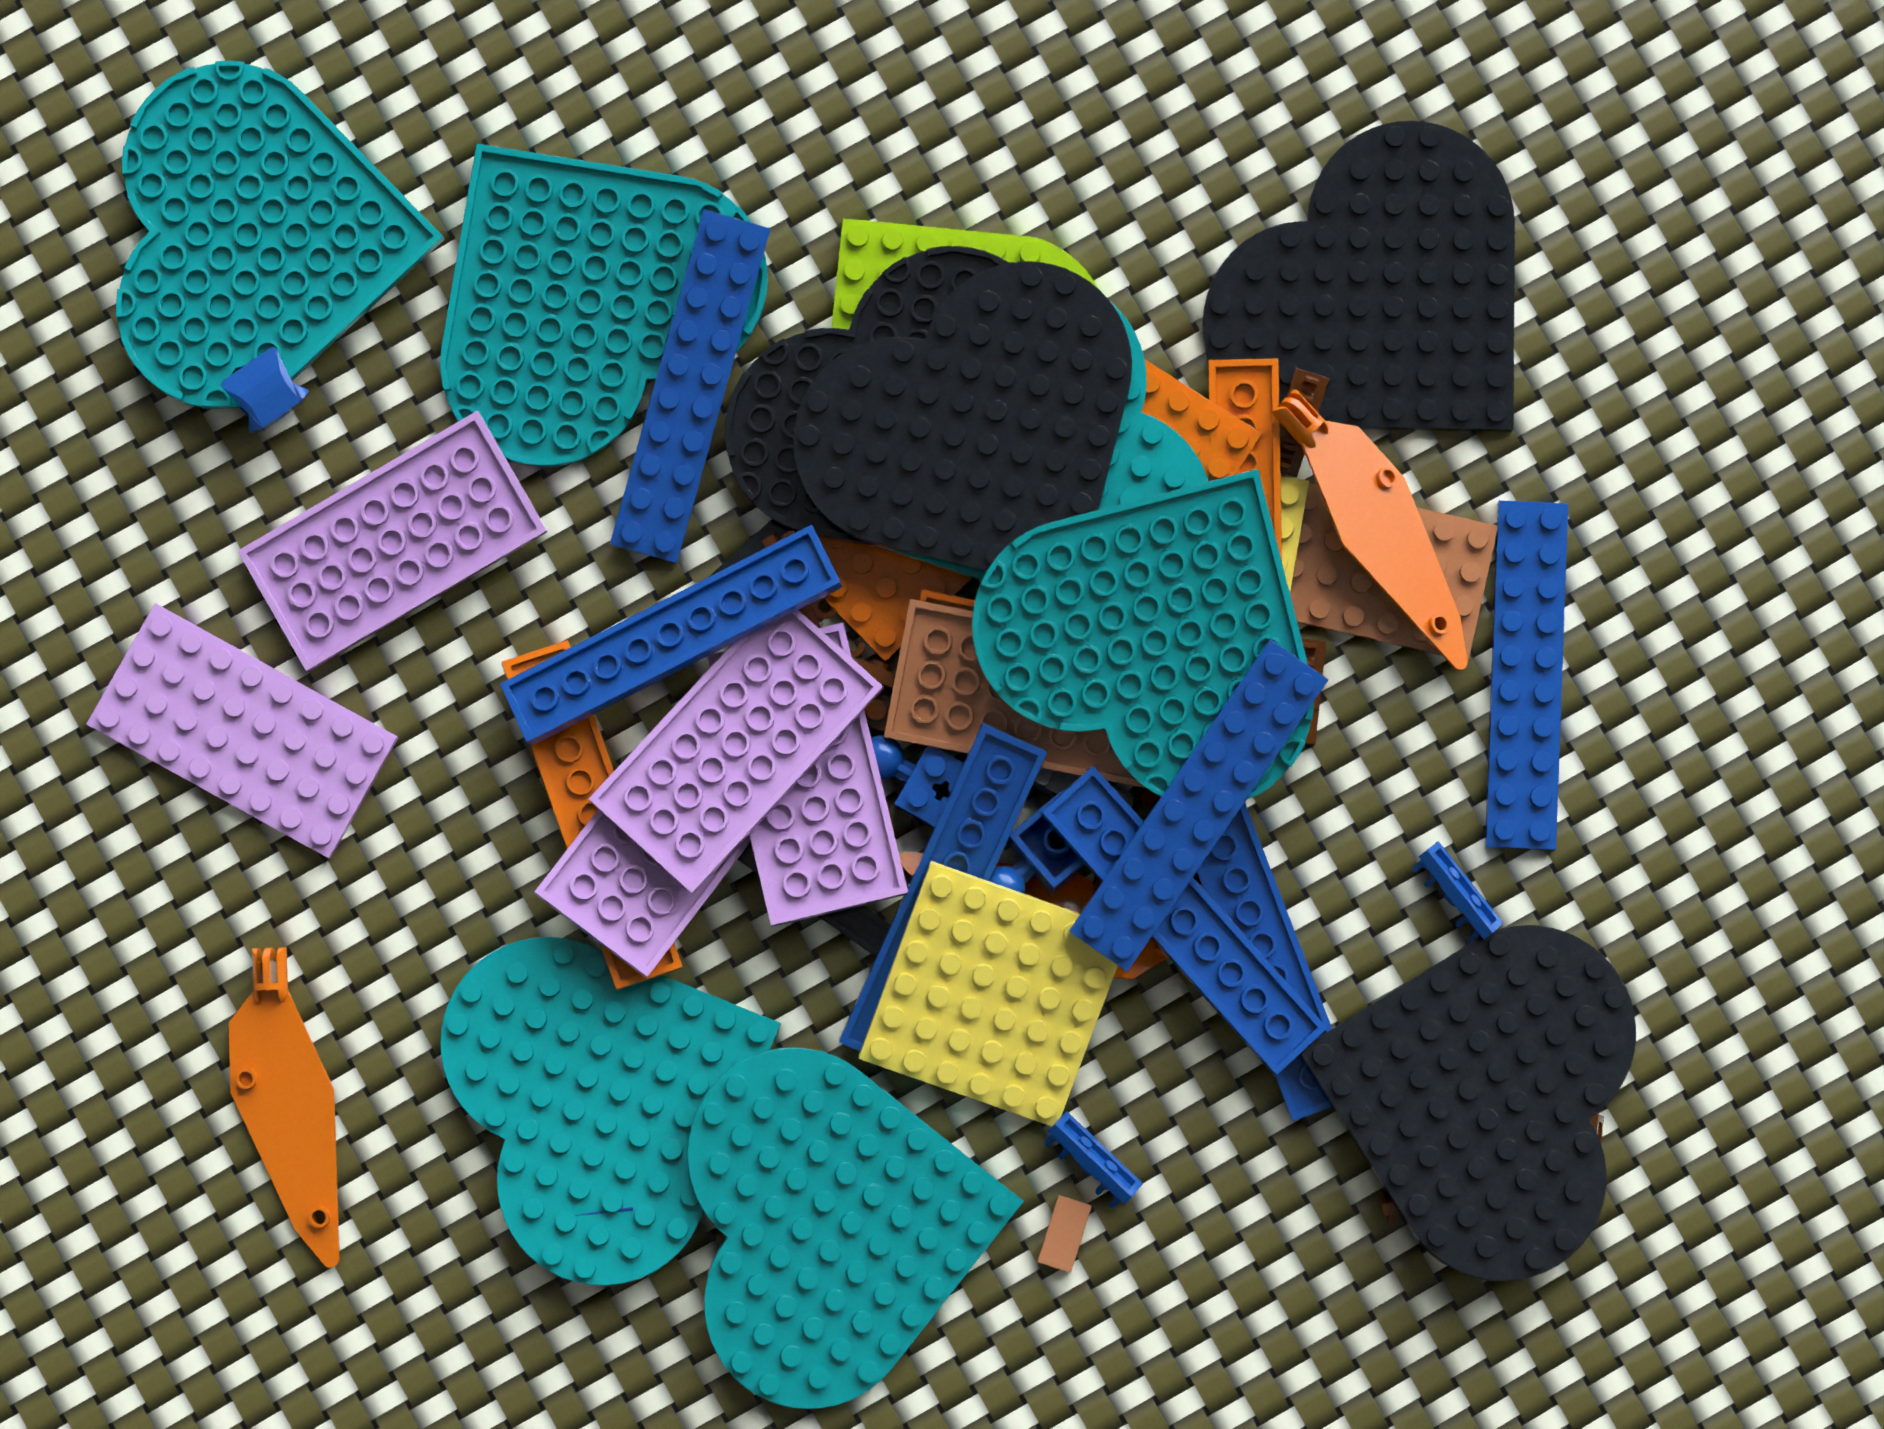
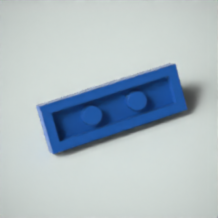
(1458, 891)
(1094, 1159)

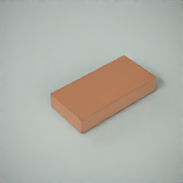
(1064, 1233)

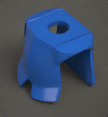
(264, 390)

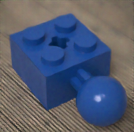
(931, 770)
(1032, 846)

